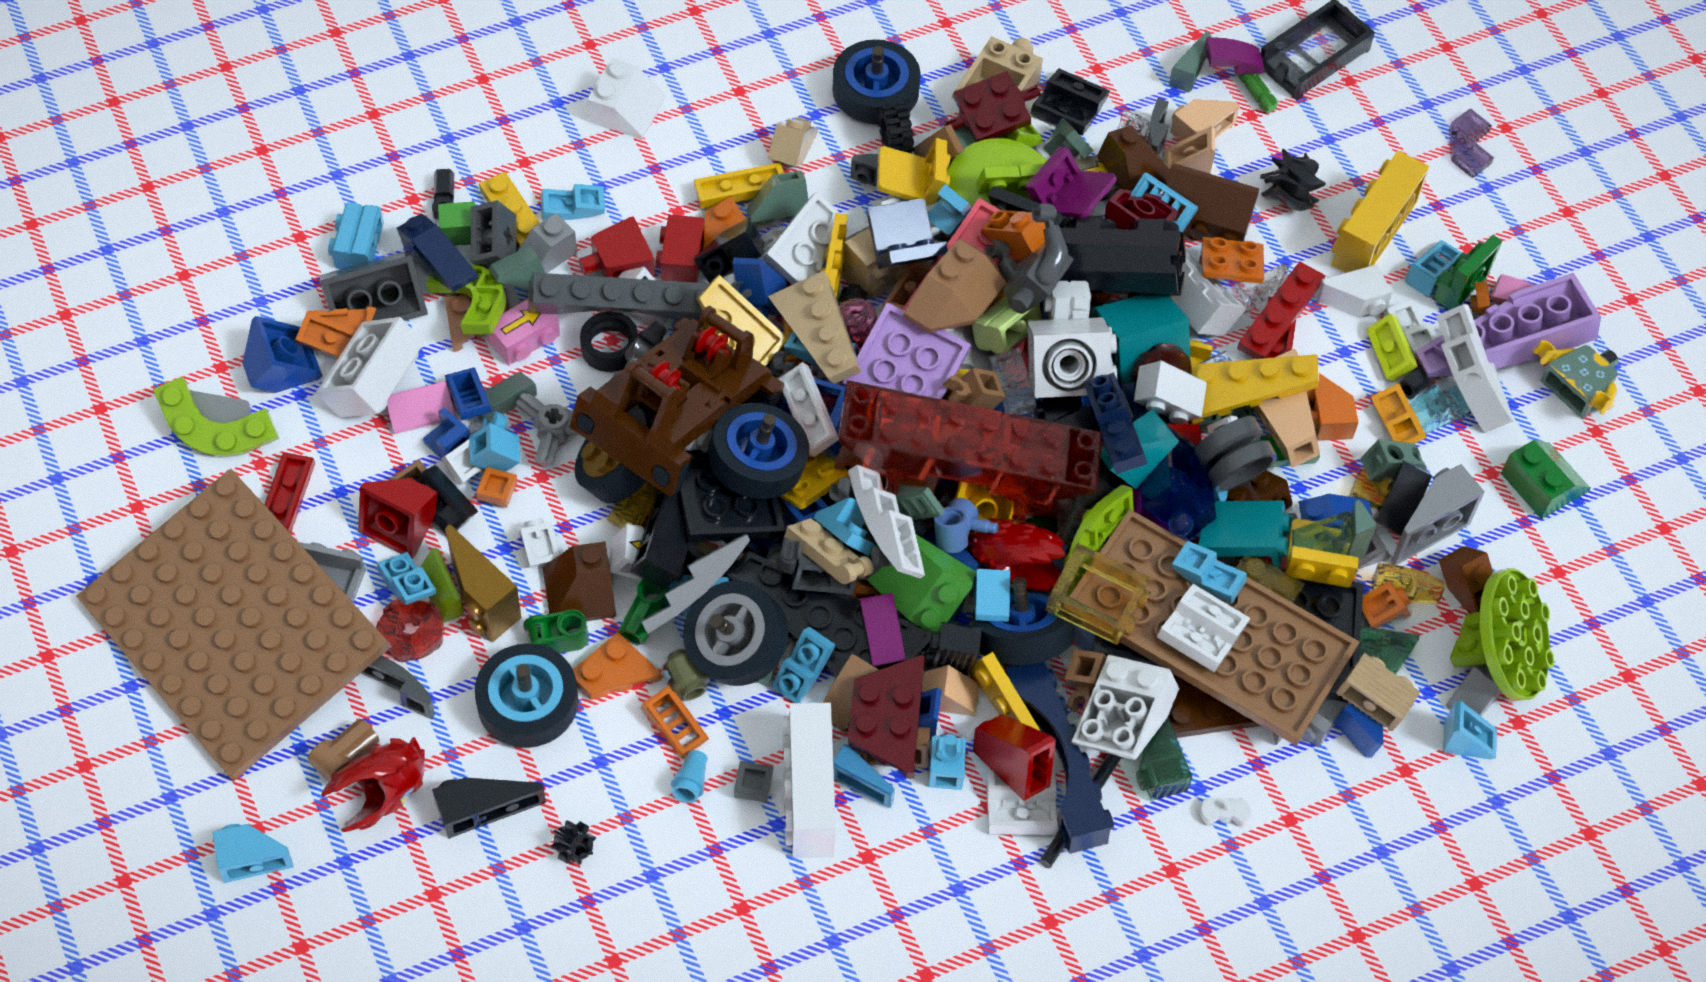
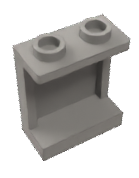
(342, 566)

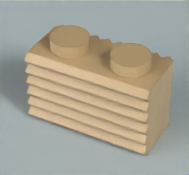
(1378, 691)

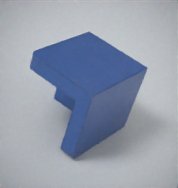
(447, 435)

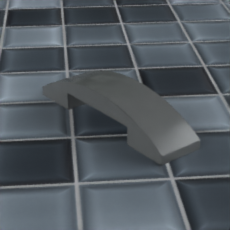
(411, 691)

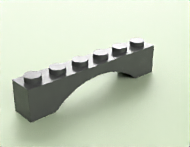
(579, 293)

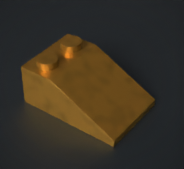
(486, 591)

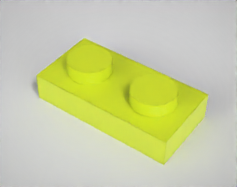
(1391, 347)

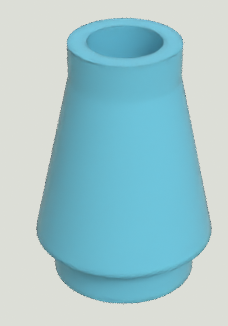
(690, 778)

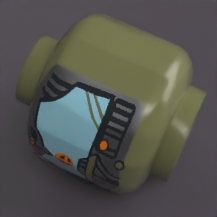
(683, 676)

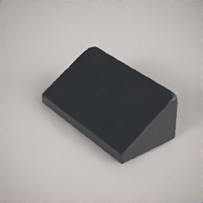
(451, 504)

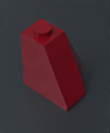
(1125, 208)

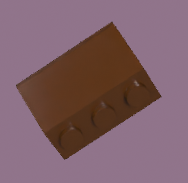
(1222, 203)

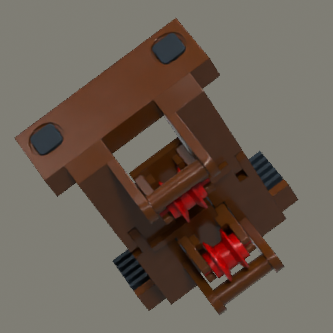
(690, 386)

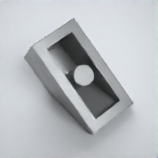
(552, 242)

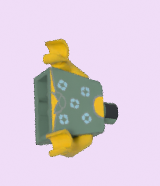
(1580, 376)

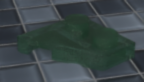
(1388, 645)

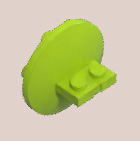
(992, 164)
(1508, 635)

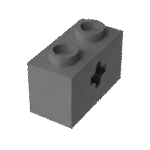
(492, 233)

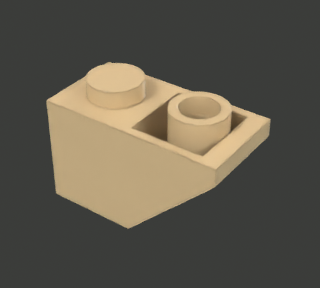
(792, 141)

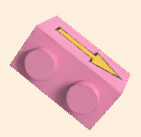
(523, 332)

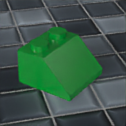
(1543, 477)

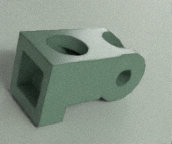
(1386, 457)

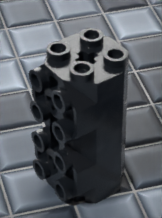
(1129, 261)

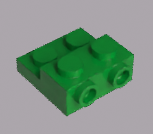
(1468, 269)

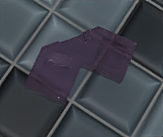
(1464, 150)

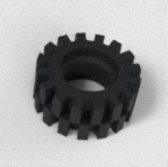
(896, 127)

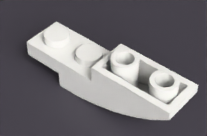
(1471, 369)

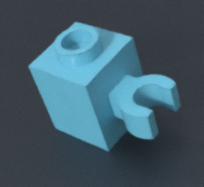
(494, 445)
(947, 762)

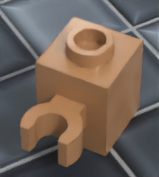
(976, 388)
(1083, 676)

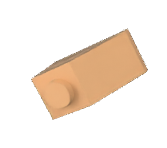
(1202, 114)

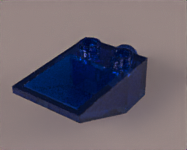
(1180, 491)

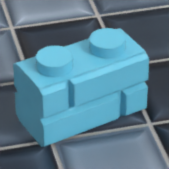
(356, 235)

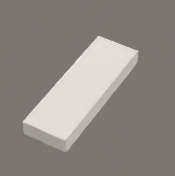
(808, 408)

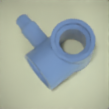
(956, 523)

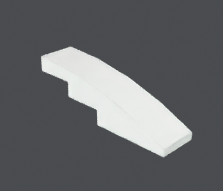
(888, 527)

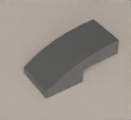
(1157, 130)

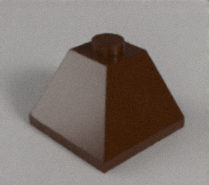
(1130, 156)
(581, 582)

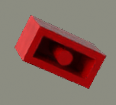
(681, 242)

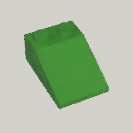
(930, 598)

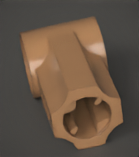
(351, 744)

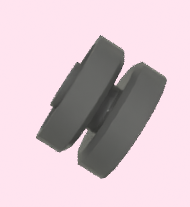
(1235, 454)

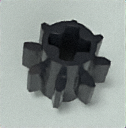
(573, 842)

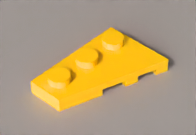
(835, 252)

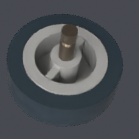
(735, 633)

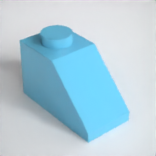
(248, 853)

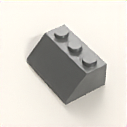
(381, 283)

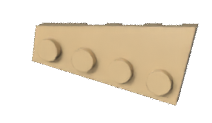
(819, 325)

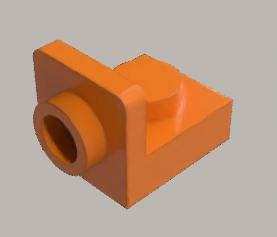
(1385, 604)

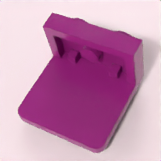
(1068, 187)

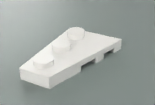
(803, 242)

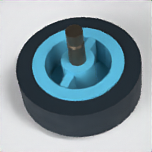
(526, 695)

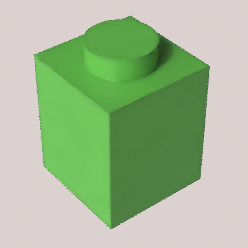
(456, 221)

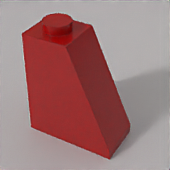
(1016, 754)

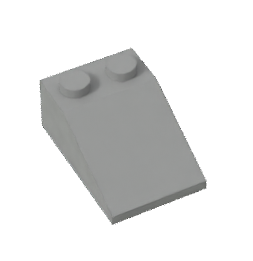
(1441, 513)

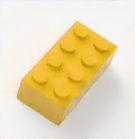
(1379, 213)

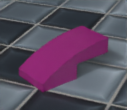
(1231, 52)
(882, 629)

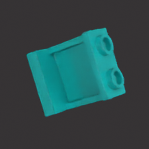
(1248, 530)

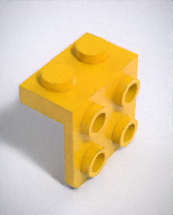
(912, 175)
(814, 481)
(1319, 565)

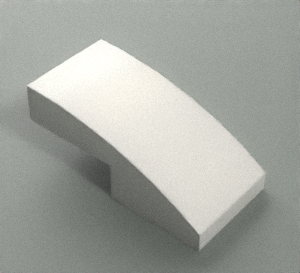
(1412, 324)

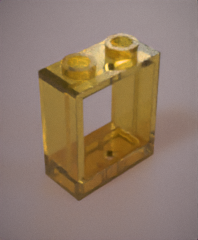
(1086, 616)

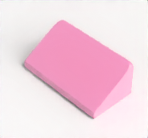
(418, 407)

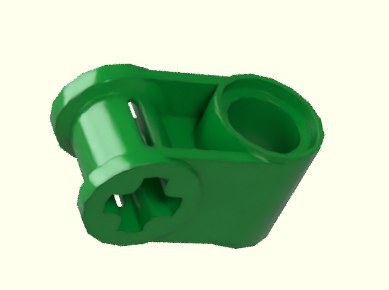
(554, 630)

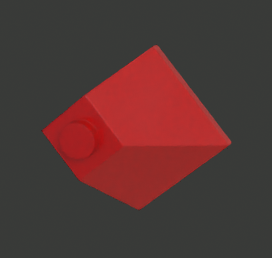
(396, 513)

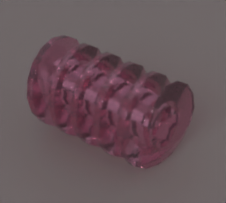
(859, 319)

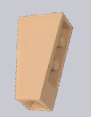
(1290, 424)

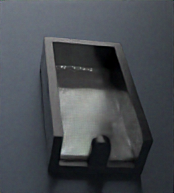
(1316, 48)

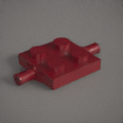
(992, 107)

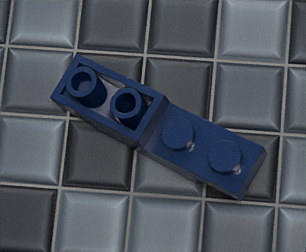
(1115, 423)

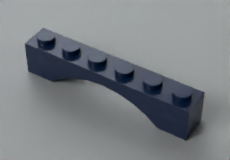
(1081, 815)

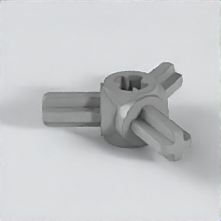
(552, 426)

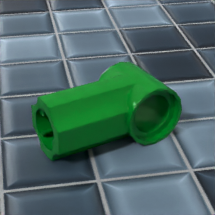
(632, 627)

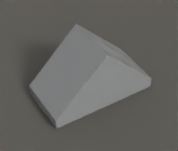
(1476, 690)

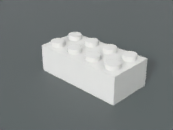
(809, 780)

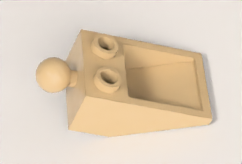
(1000, 57)

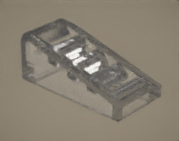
(1254, 294)

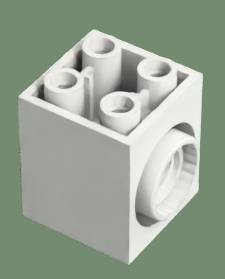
(1087, 342)

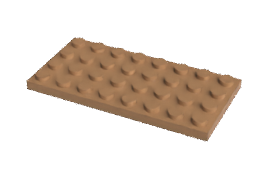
(1275, 668)

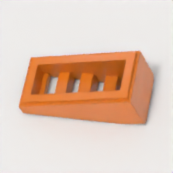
(664, 729)

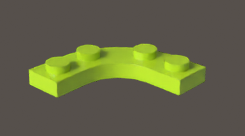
(486, 304)
(208, 436)
(1101, 522)

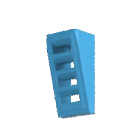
(861, 777)

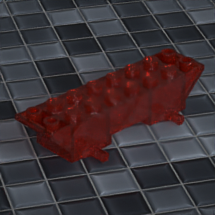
(970, 444)

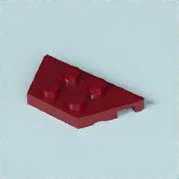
(888, 714)

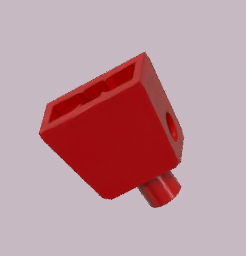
(618, 250)

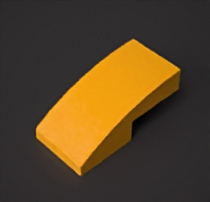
(1398, 415)

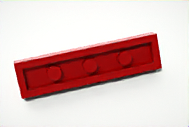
(1281, 312)

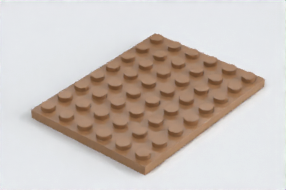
(233, 623)

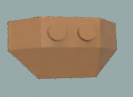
(956, 290)

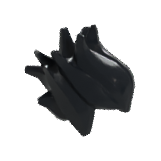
(1293, 181)

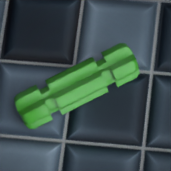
(1259, 91)

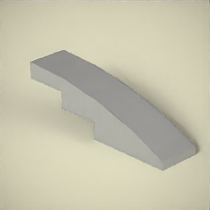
(705, 574)

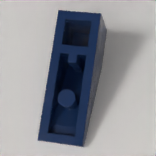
(435, 253)

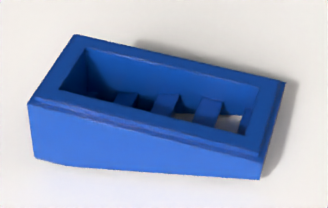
(467, 393)

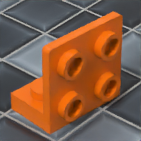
(1232, 260)

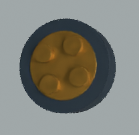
(603, 474)

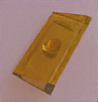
(634, 508)

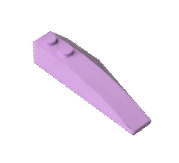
(1509, 332)

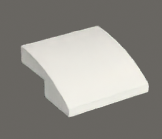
(1203, 627)
(1013, 816)

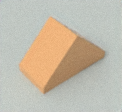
(1193, 152)
(958, 690)

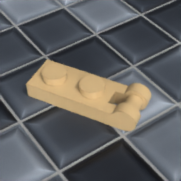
(829, 552)

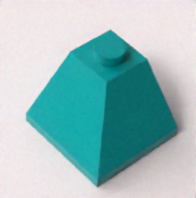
(1156, 443)

